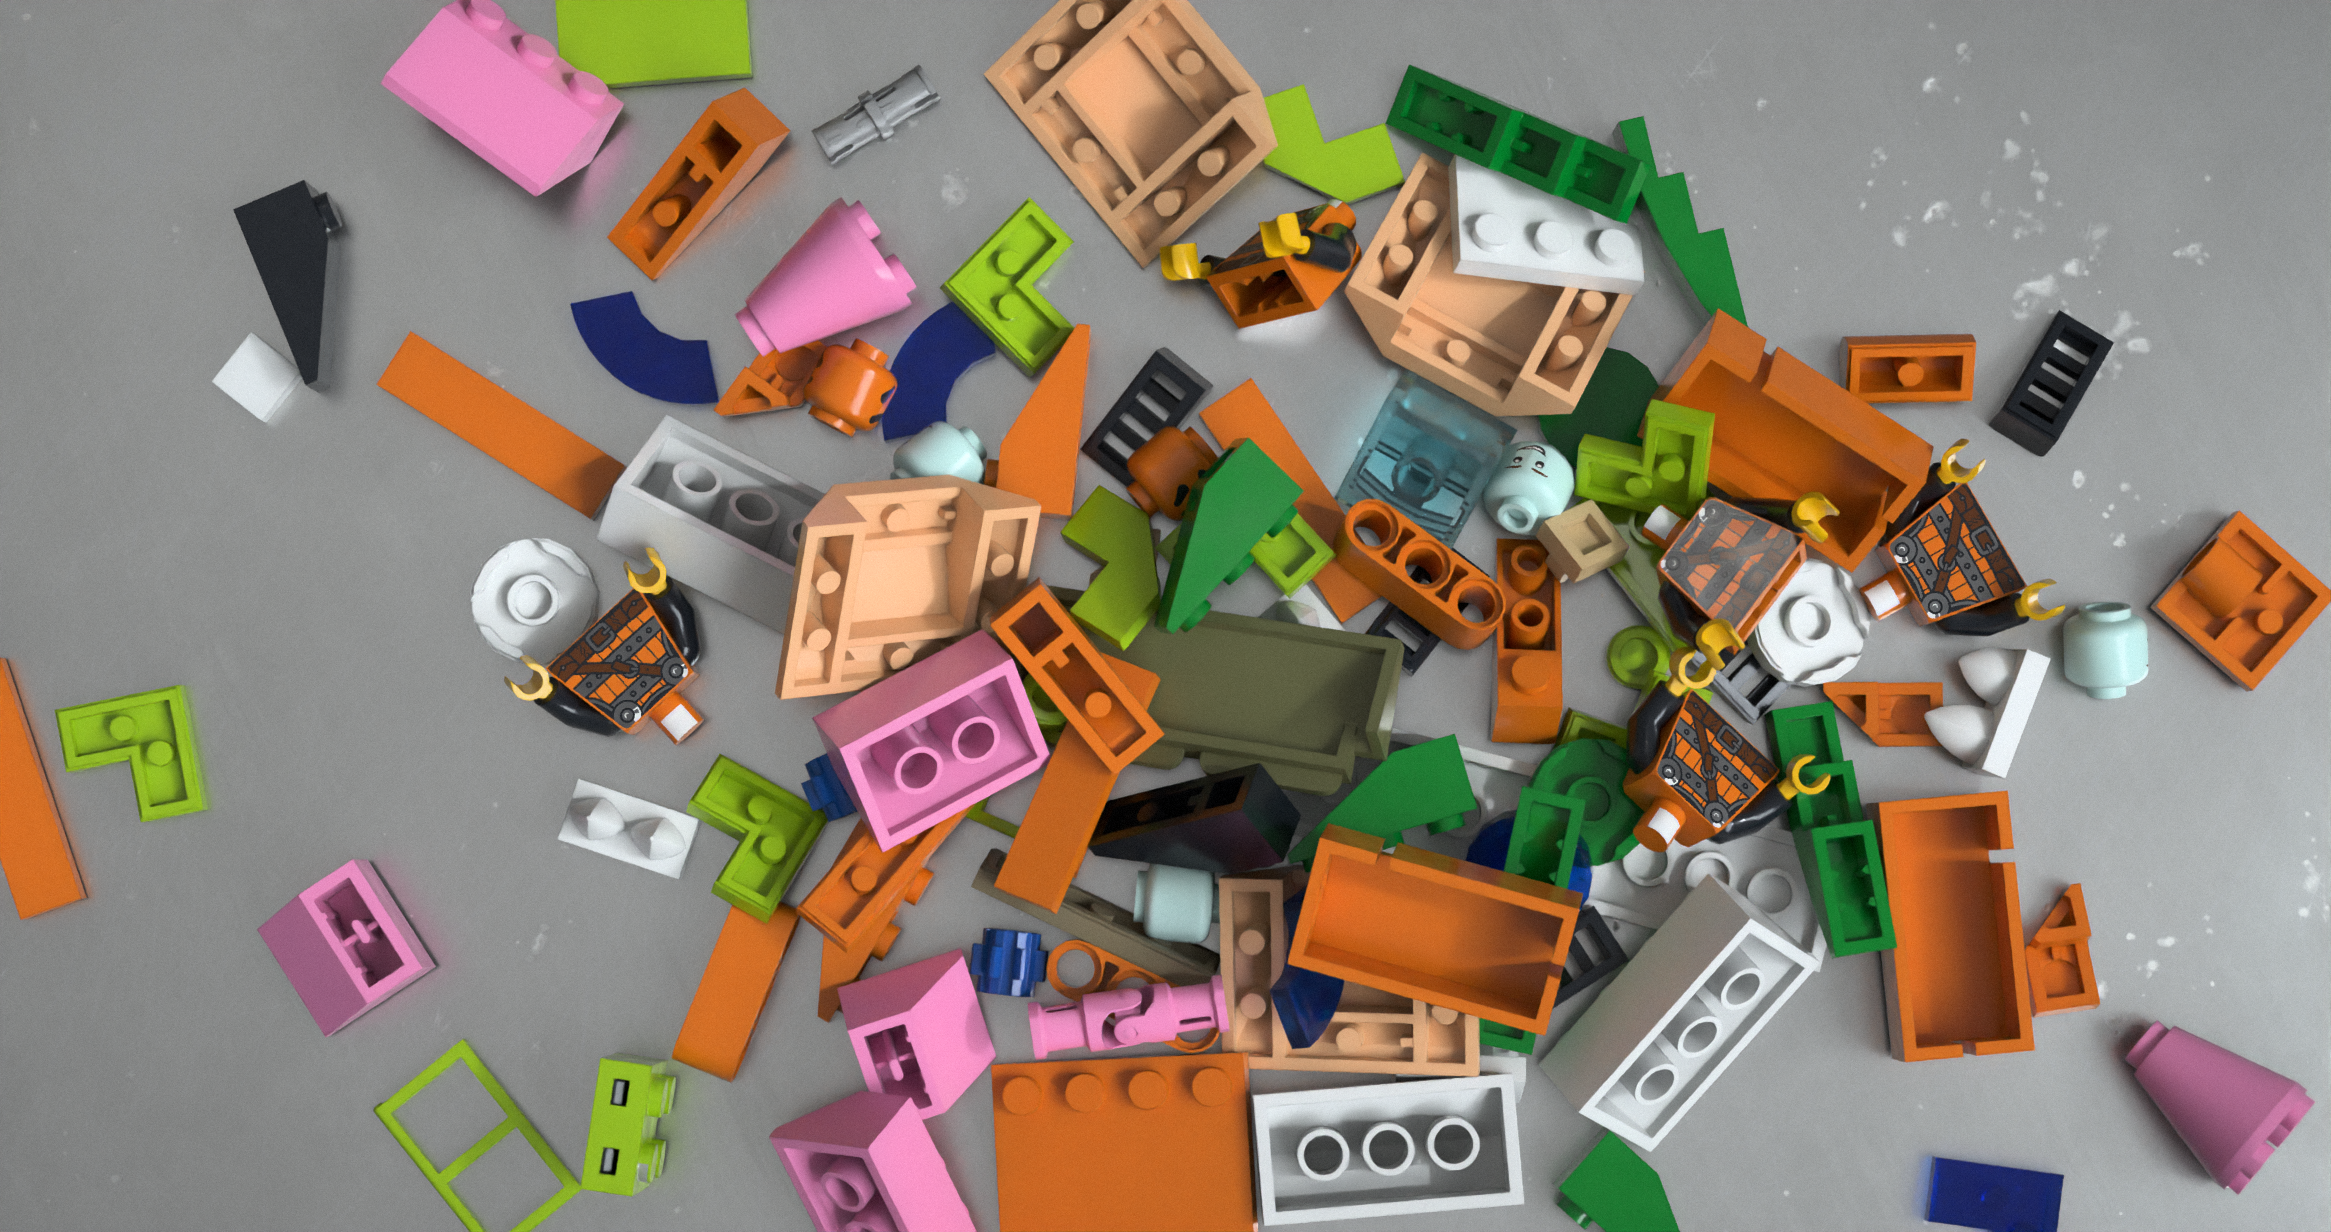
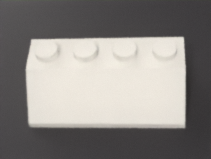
(712, 519)
(1678, 1014)
(1388, 1149)

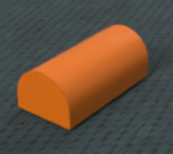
(1908, 367)

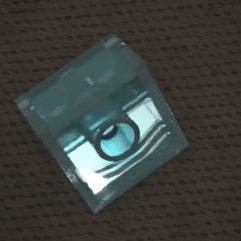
(1427, 457)

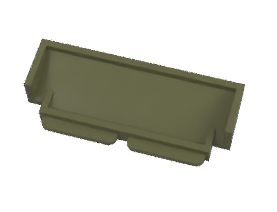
(1264, 695)

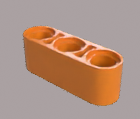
(1408, 544)
(1108, 974)
(735, 991)

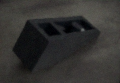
(299, 265)
(1205, 824)

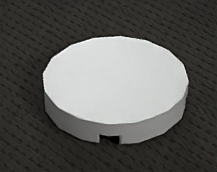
(533, 599)
(1812, 627)

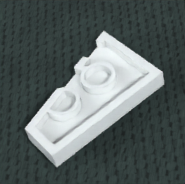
(1536, 237)

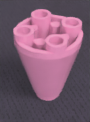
(826, 284)
(2218, 1101)

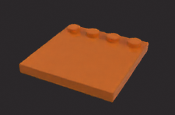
(1125, 1144)

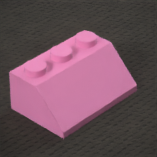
(504, 94)
(933, 739)
(870, 1168)

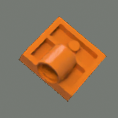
(2243, 601)

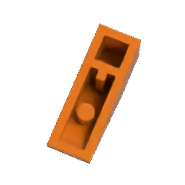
(698, 180)
(1044, 442)
(1075, 675)

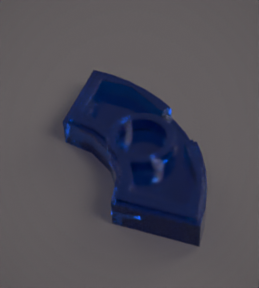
(643, 356)
(929, 368)
(1302, 996)

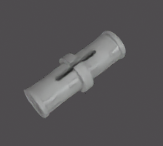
(876, 114)

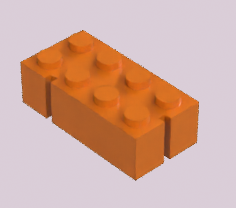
(1796, 433)
(1955, 928)
(1435, 929)

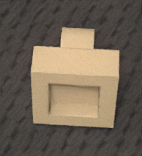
(1581, 542)

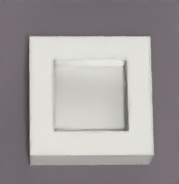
(258, 377)

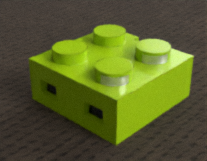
(621, 1140)

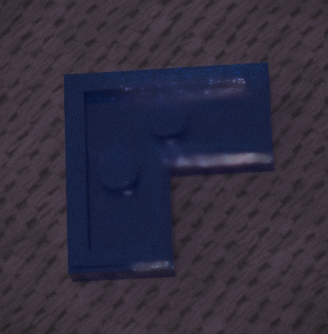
(1993, 1196)

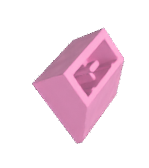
(345, 945)
(919, 1031)

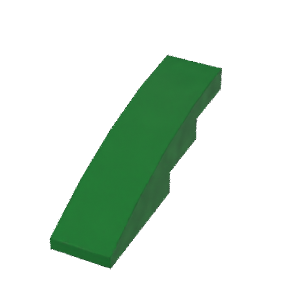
(1518, 144)
(1694, 260)
(1830, 834)
(1541, 850)

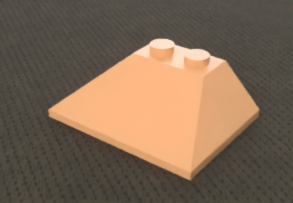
(1137, 112)
(1479, 337)
(898, 576)
(1370, 1026)

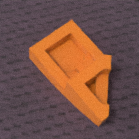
(771, 382)
(1889, 711)
(2060, 960)

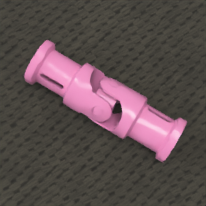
(1141, 1016)

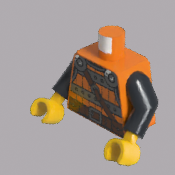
(1278, 271)
(1951, 563)
(1730, 564)
(626, 664)
(1697, 770)

